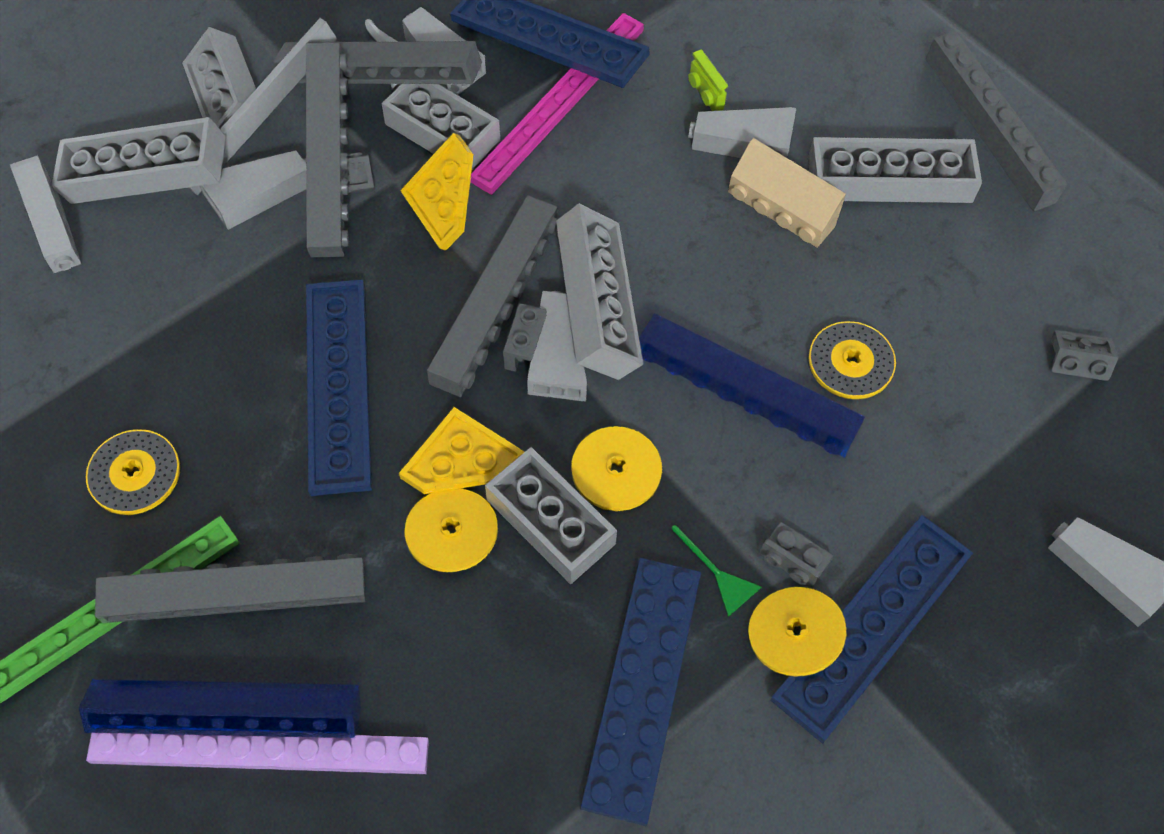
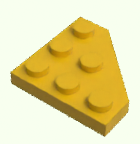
(442, 191)
(458, 456)

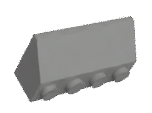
(218, 75)

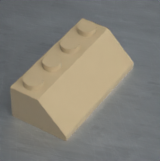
(786, 193)

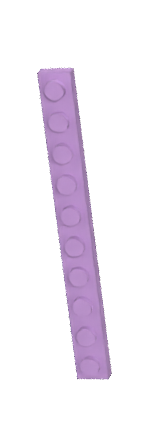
(355, 754)

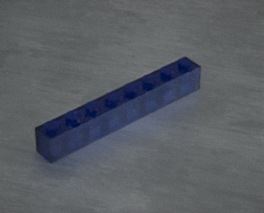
(750, 385)
(221, 708)

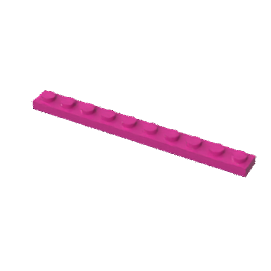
(543, 118)

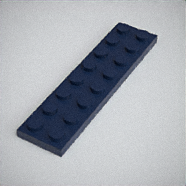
(555, 37)
(337, 389)
(875, 626)
(641, 693)

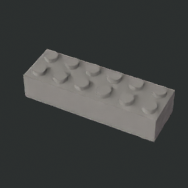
(139, 161)
(898, 168)
(598, 293)

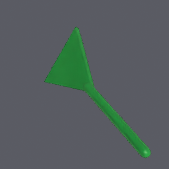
(732, 589)

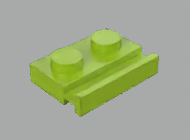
(708, 81)

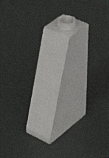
(425, 27)
(732, 130)
(255, 187)
(46, 214)
(554, 365)
(1113, 568)

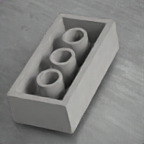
(433, 113)
(551, 515)

